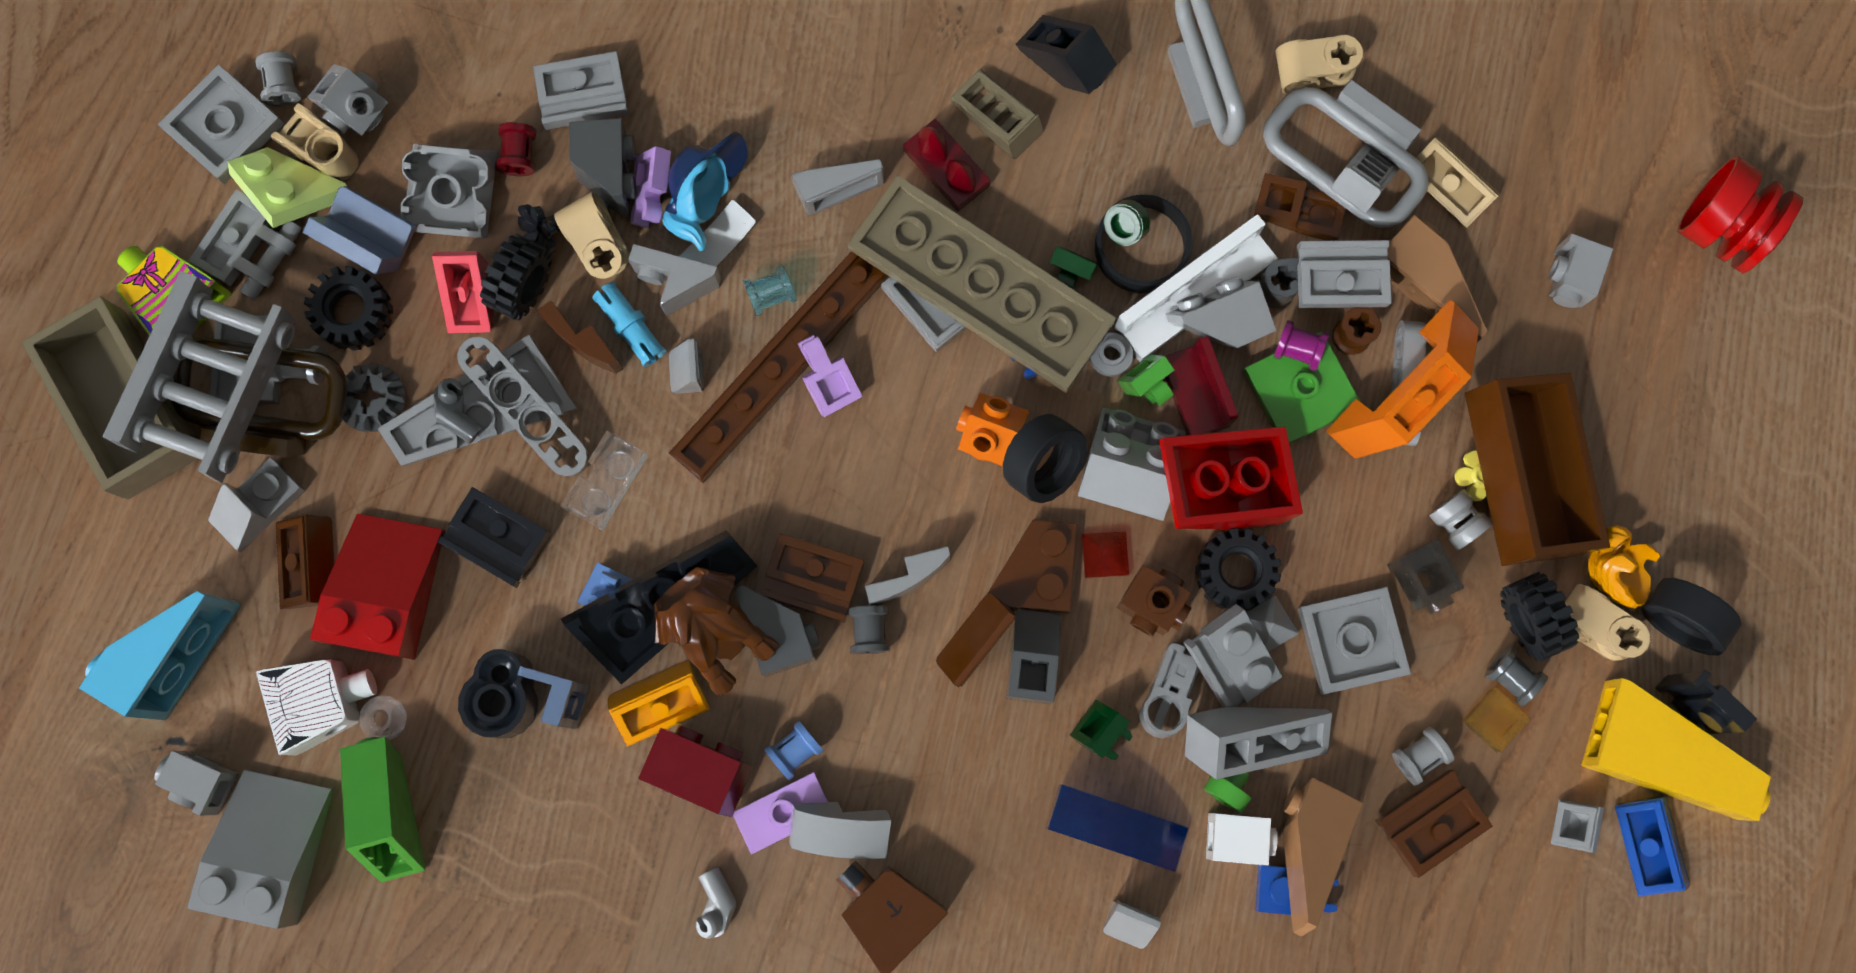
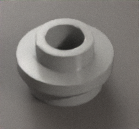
(1112, 367)

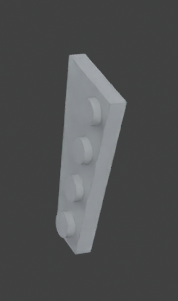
(419, 435)

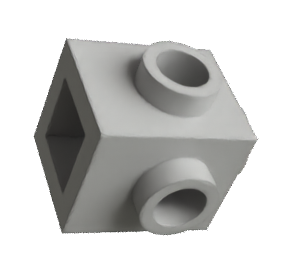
(349, 100)

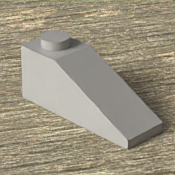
(1253, 738)

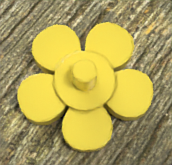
(1471, 476)

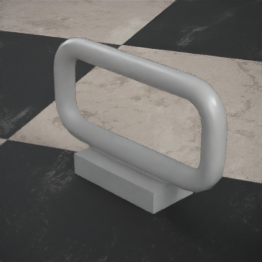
(1206, 73)
(1369, 121)

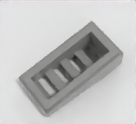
(1364, 178)
(832, 185)

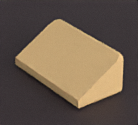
(1455, 182)

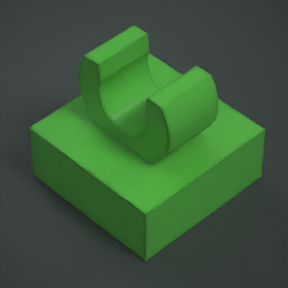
(1148, 378)

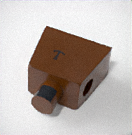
(888, 914)

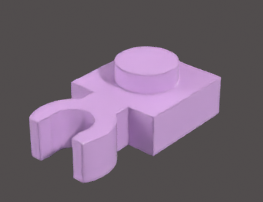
(651, 178)

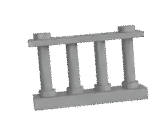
(173, 342)

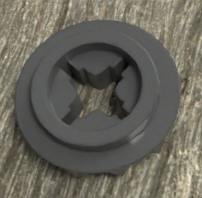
(381, 410)

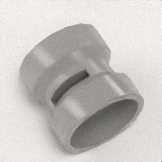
(1453, 512)

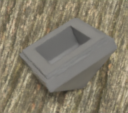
(1272, 623)
(1577, 826)

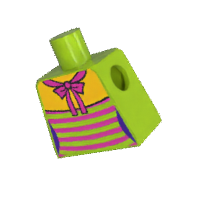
(151, 280)

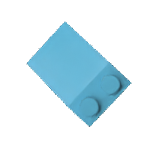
(157, 661)

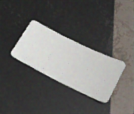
(722, 235)

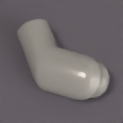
(719, 907)

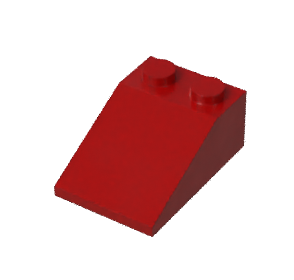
(1231, 479)
(379, 587)

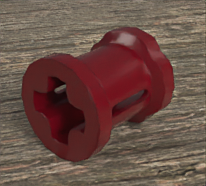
(516, 149)

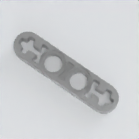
(528, 403)

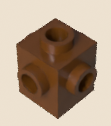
(1139, 605)

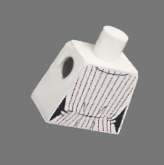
(312, 702)

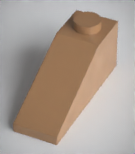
(1428, 271)
(1314, 846)

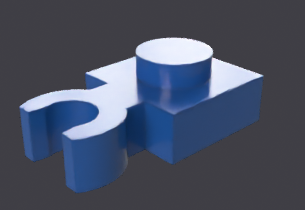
(1273, 891)

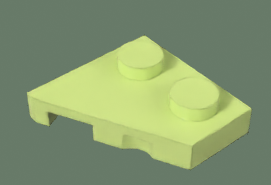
(282, 186)

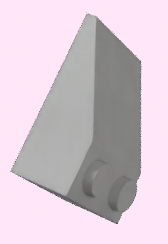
(262, 851)

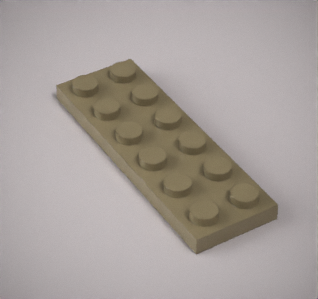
(981, 283)

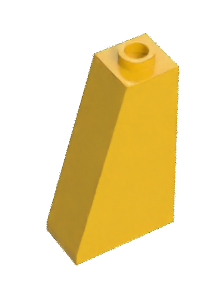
(1666, 753)

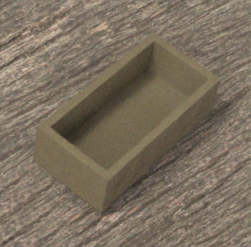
(85, 369)

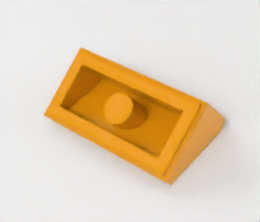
(657, 703)

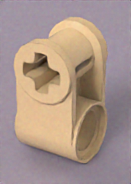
(1318, 62)
(313, 141)
(592, 231)
(1601, 619)

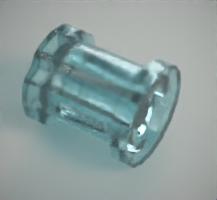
(769, 290)

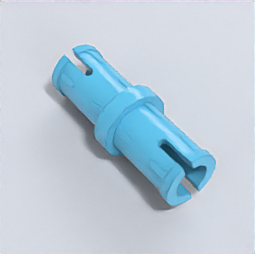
(629, 324)

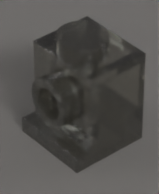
(1433, 563)

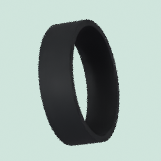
(1171, 211)

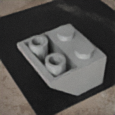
(1128, 464)

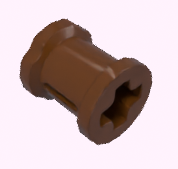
(1369, 330)

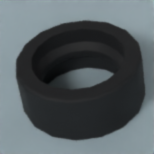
(1028, 450)
(1692, 616)

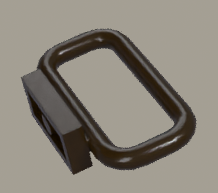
(271, 434)

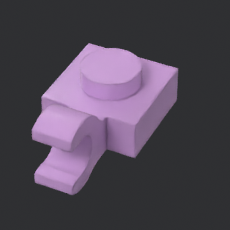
(830, 381)

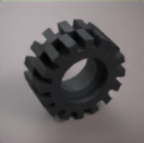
(516, 276)
(331, 291)
(1256, 550)
(1539, 616)

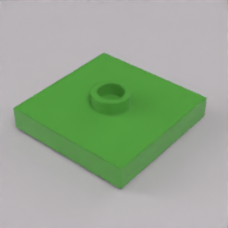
(1298, 396)

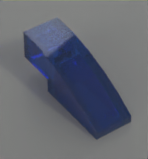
(1116, 827)

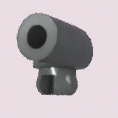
(450, 410)

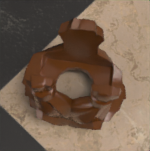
(708, 625)

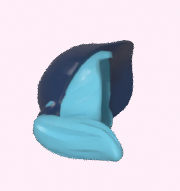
(697, 184)

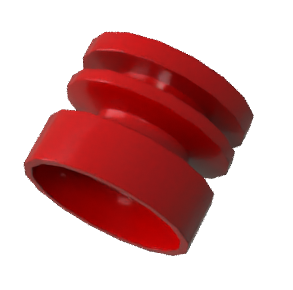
(1746, 220)

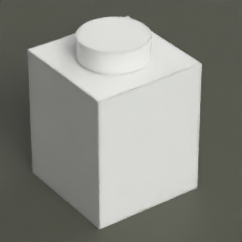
(1240, 839)

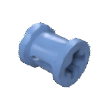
(793, 750)

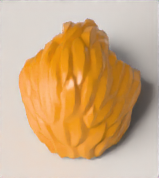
(1621, 570)

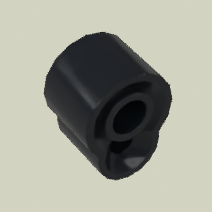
(496, 698)

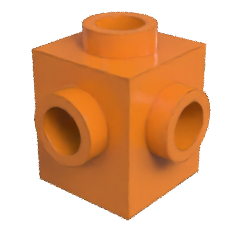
(990, 427)

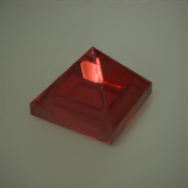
(1105, 554)

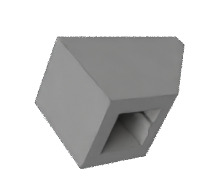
(1229, 316)

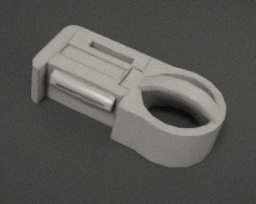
(1172, 684)

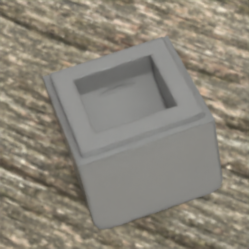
(686, 368)
(1130, 924)

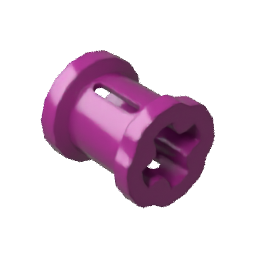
(1301, 345)

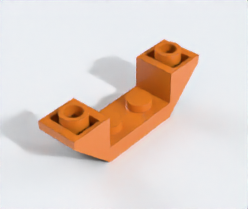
(1419, 394)

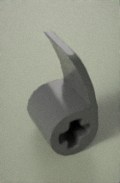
(1287, 273)

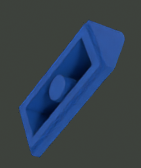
(1652, 846)

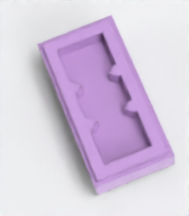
(771, 816)

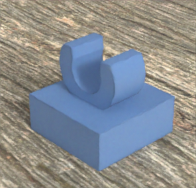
(600, 583)

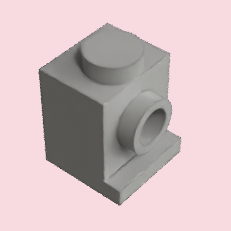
(1578, 271)
(195, 781)

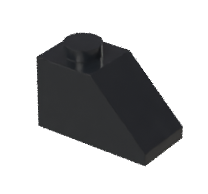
(1068, 53)

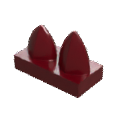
(946, 165)

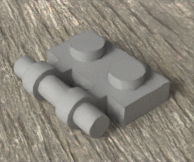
(234, 239)

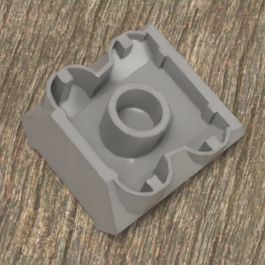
(449, 189)

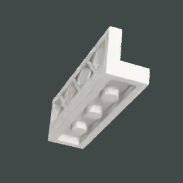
(1238, 254)

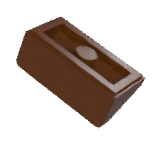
(303, 559)
(975, 639)

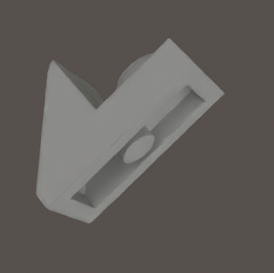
(685, 278)
(249, 509)

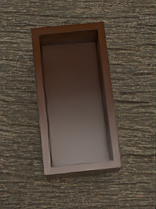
(1536, 468)

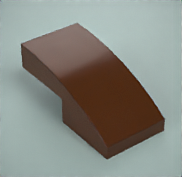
(1299, 209)
(585, 343)

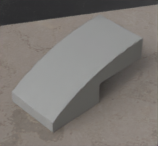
(919, 569)
(839, 834)

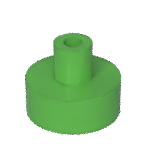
(1229, 791)

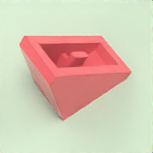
(459, 286)

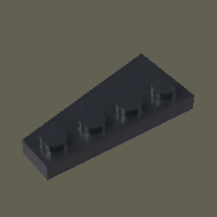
(622, 623)

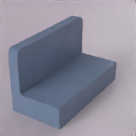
(363, 232)
(564, 701)

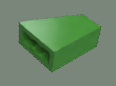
(379, 810)

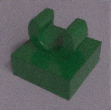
(1072, 266)
(1101, 729)

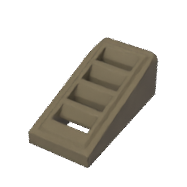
(1016, 132)

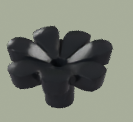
(537, 226)

